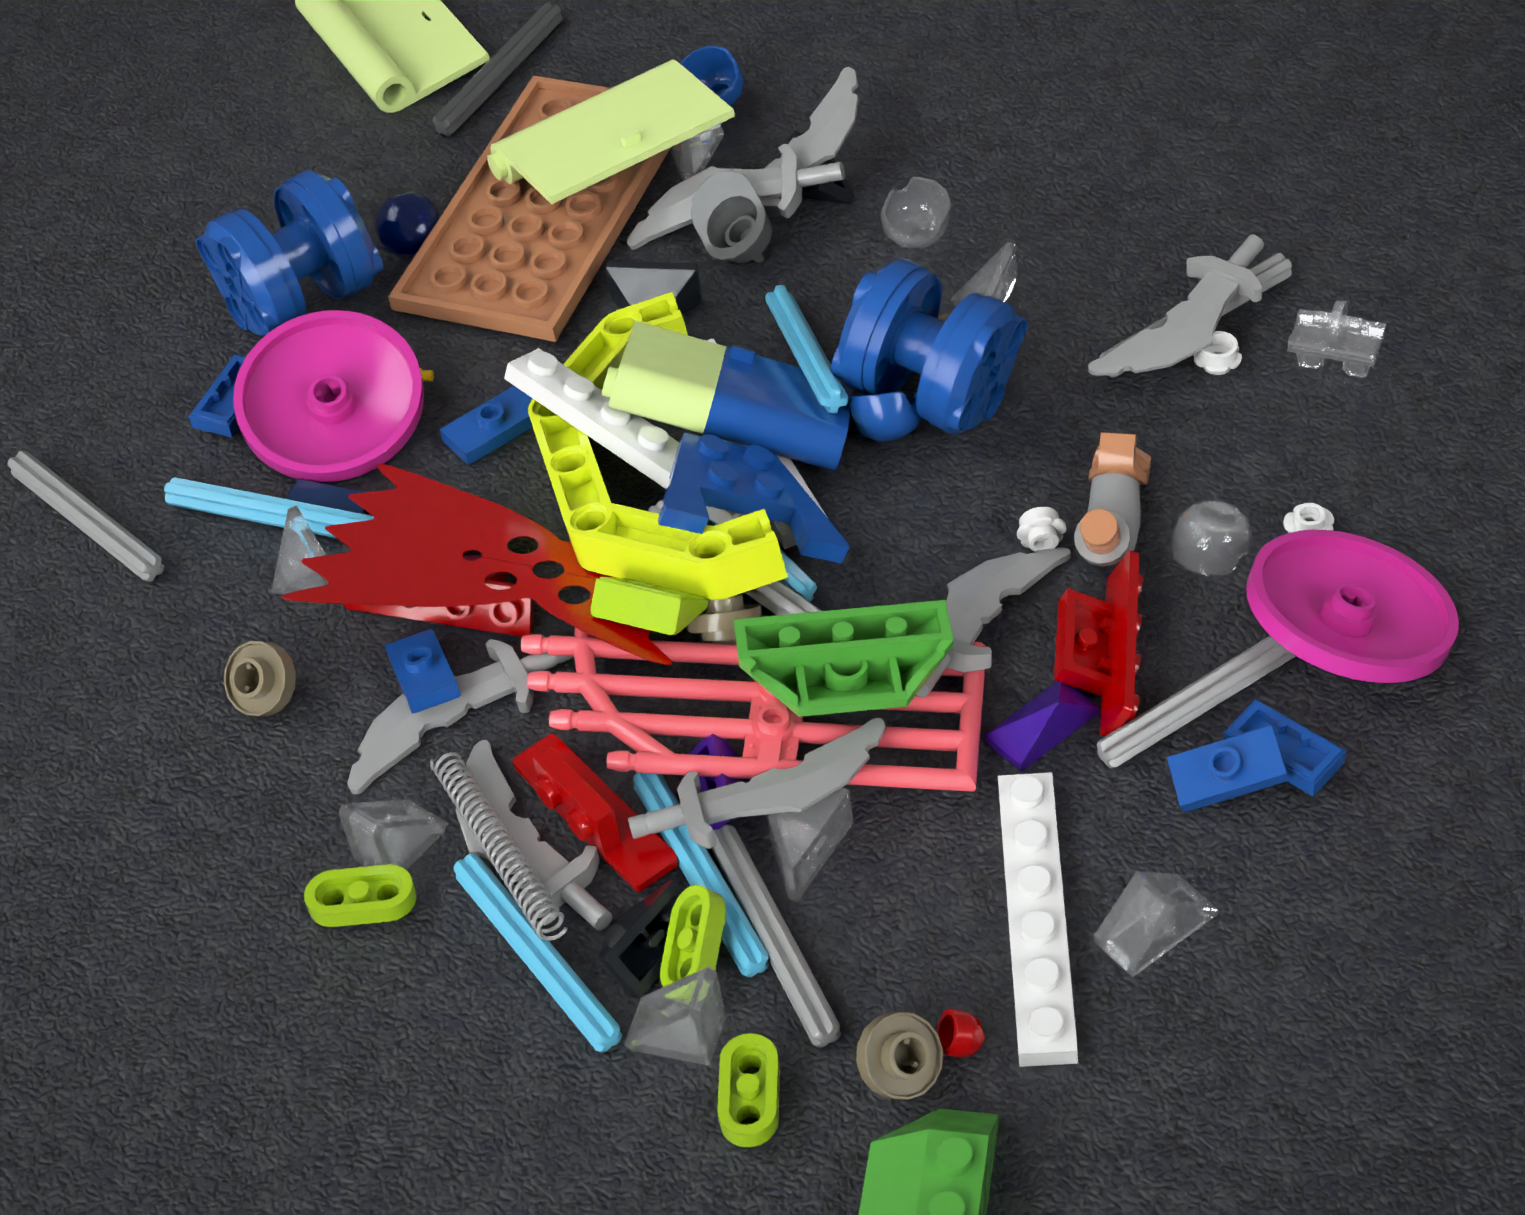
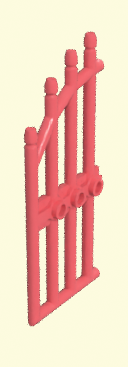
(770, 732)

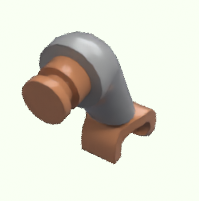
(1114, 500)

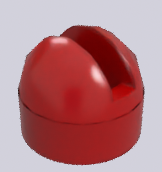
(960, 1033)

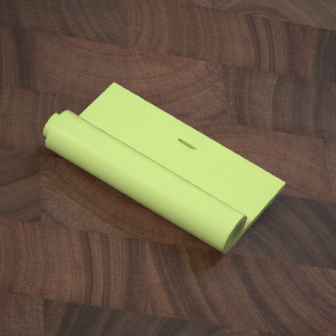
(393, 46)
(609, 132)

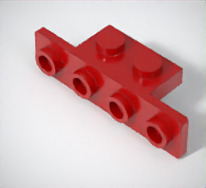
(506, 618)
(1099, 643)
(594, 812)

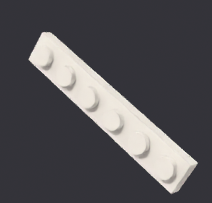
(585, 408)
(1037, 921)

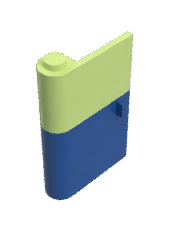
(726, 395)

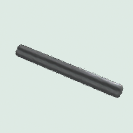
(497, 69)

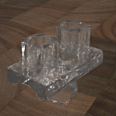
(1336, 337)

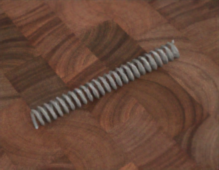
(473, 826)

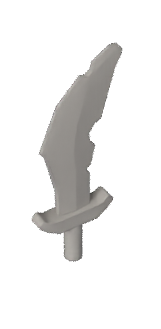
(827, 131)
(783, 181)
(1190, 322)
(976, 601)
(399, 732)
(767, 793)
(561, 878)

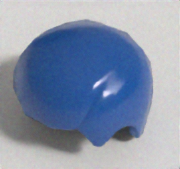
(716, 70)
(884, 415)

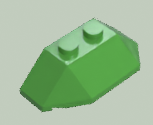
(845, 655)
(932, 1166)

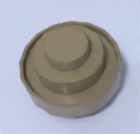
(717, 620)
(259, 678)
(899, 1055)

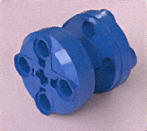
(317, 239)
(898, 332)

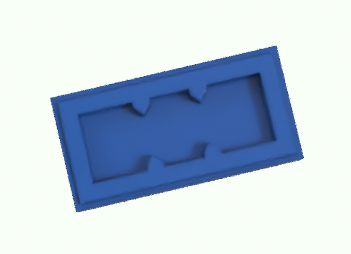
(216, 408)
(488, 425)
(422, 671)
(1307, 755)
(1228, 768)

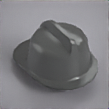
(731, 218)

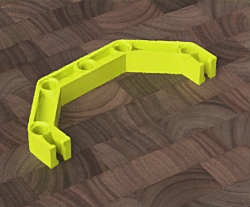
(629, 540)

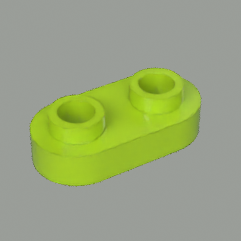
(361, 894)
(693, 934)
(748, 1094)

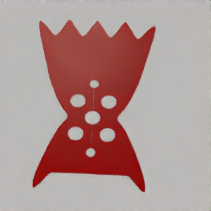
(416, 559)

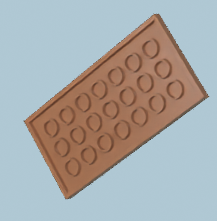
(509, 254)

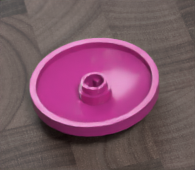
(328, 396)
(1352, 606)

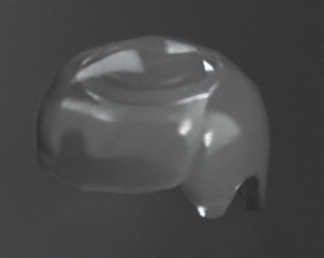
(916, 213)
(1211, 537)

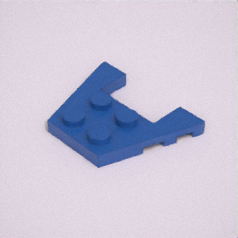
(744, 482)

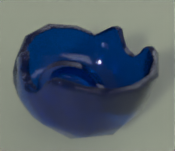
(405, 222)

